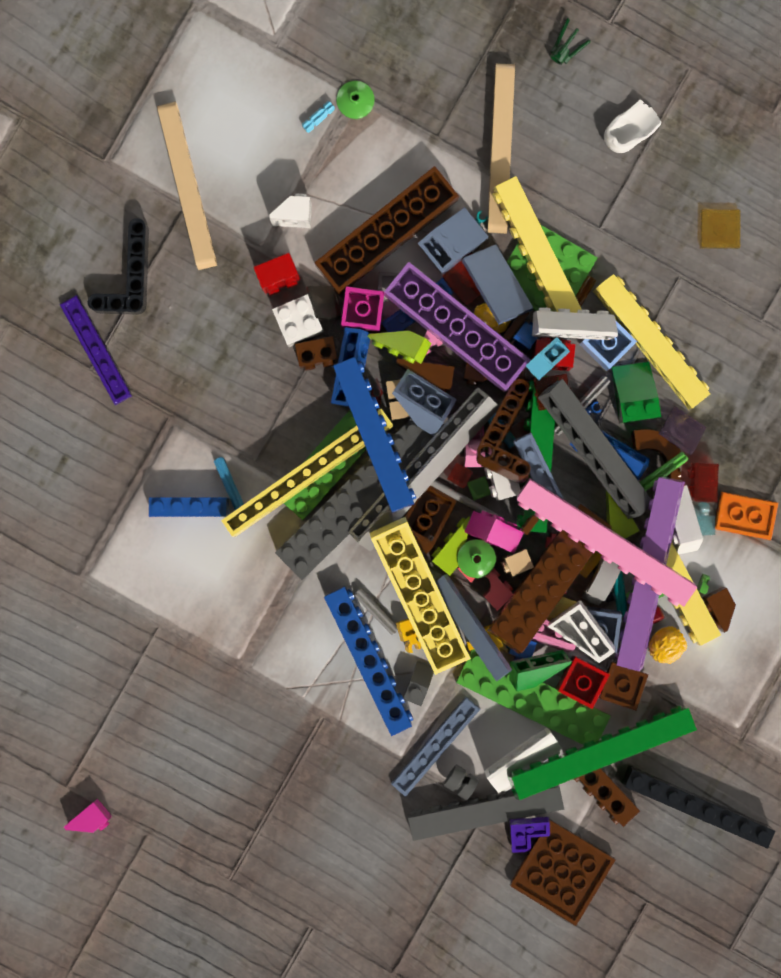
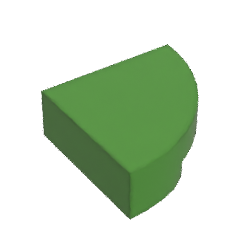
(702, 586)

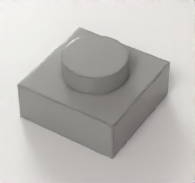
(385, 280)

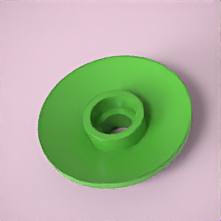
(360, 107)
(466, 556)

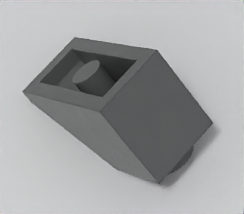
(418, 683)

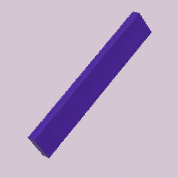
(96, 350)

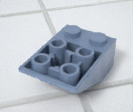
(453, 240)

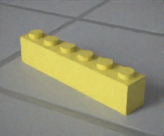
(695, 612)

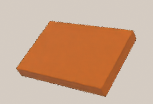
(746, 515)

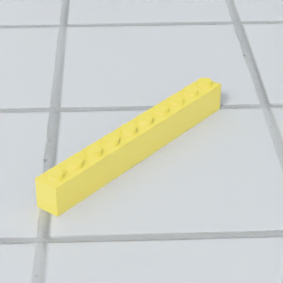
(297, 480)

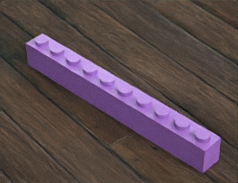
(643, 600)

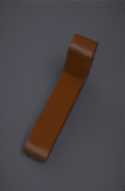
(500, 431)

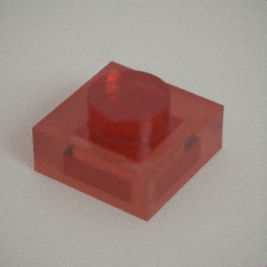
(459, 475)

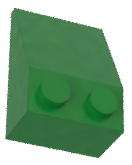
(635, 392)

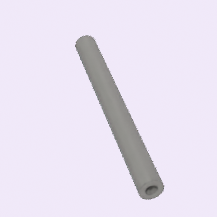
(461, 498)

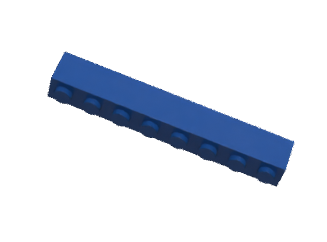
(373, 434)

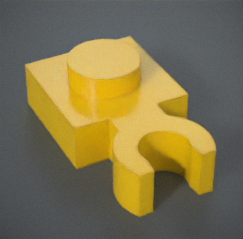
(408, 634)

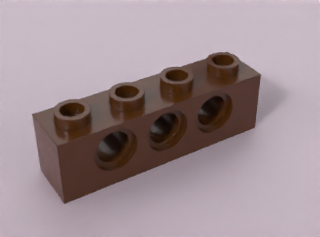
(626, 809)

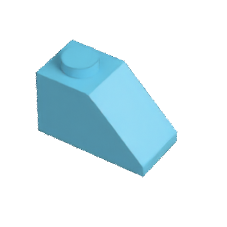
(547, 358)

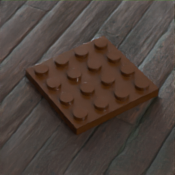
(562, 873)

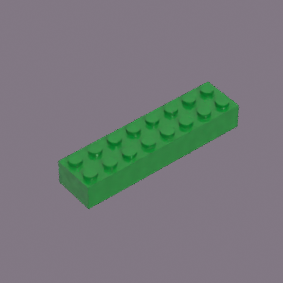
(542, 428)

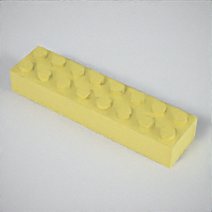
(419, 595)

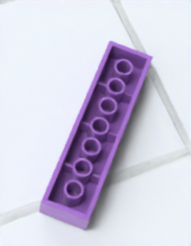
(456, 327)

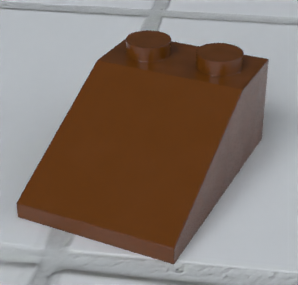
(429, 517)

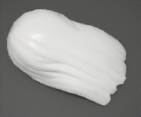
(631, 127)

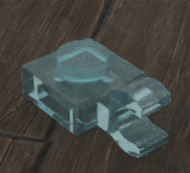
(706, 522)

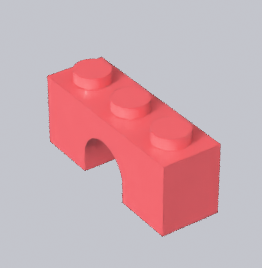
(498, 592)

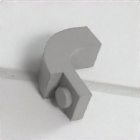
(601, 583)

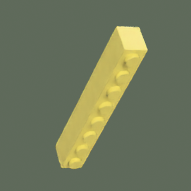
(535, 246)
(651, 341)

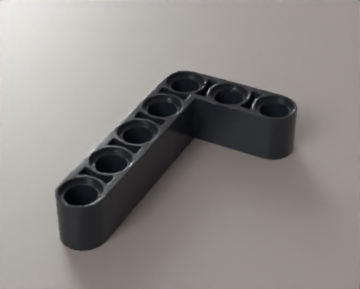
(132, 276)

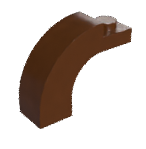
(653, 440)

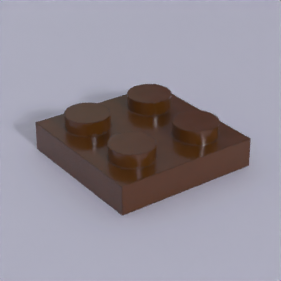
(624, 686)

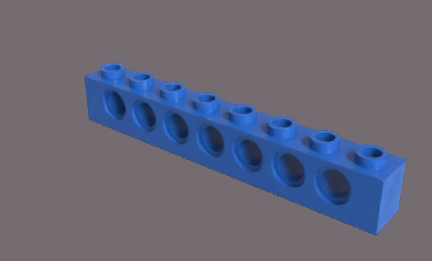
(394, 724)

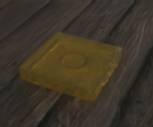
(720, 229)

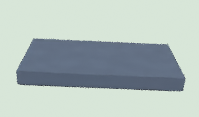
(497, 284)

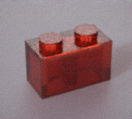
(703, 482)

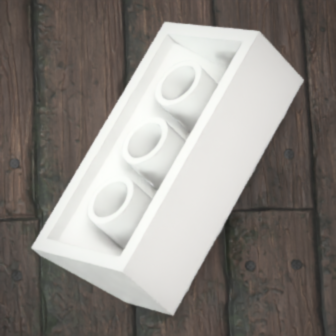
(574, 325)
(534, 749)

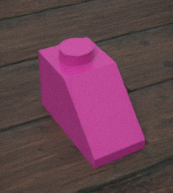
(90, 819)

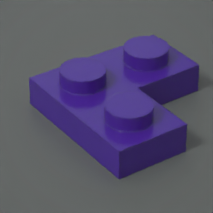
(526, 828)

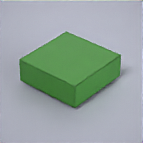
(479, 488)

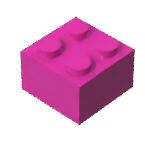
(362, 309)
(494, 531)

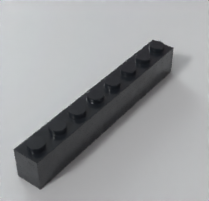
(698, 807)

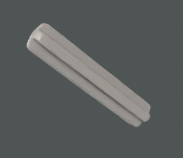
(376, 611)

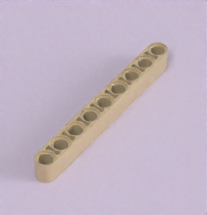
(500, 141)
(187, 185)

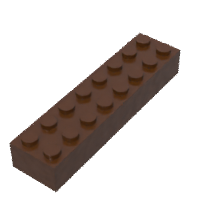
(387, 230)
(541, 589)

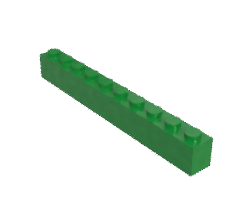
(601, 753)

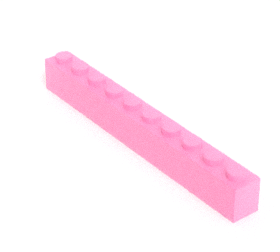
(607, 542)

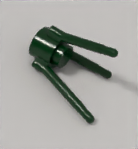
(560, 53)

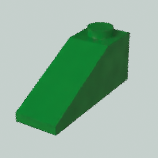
(534, 670)

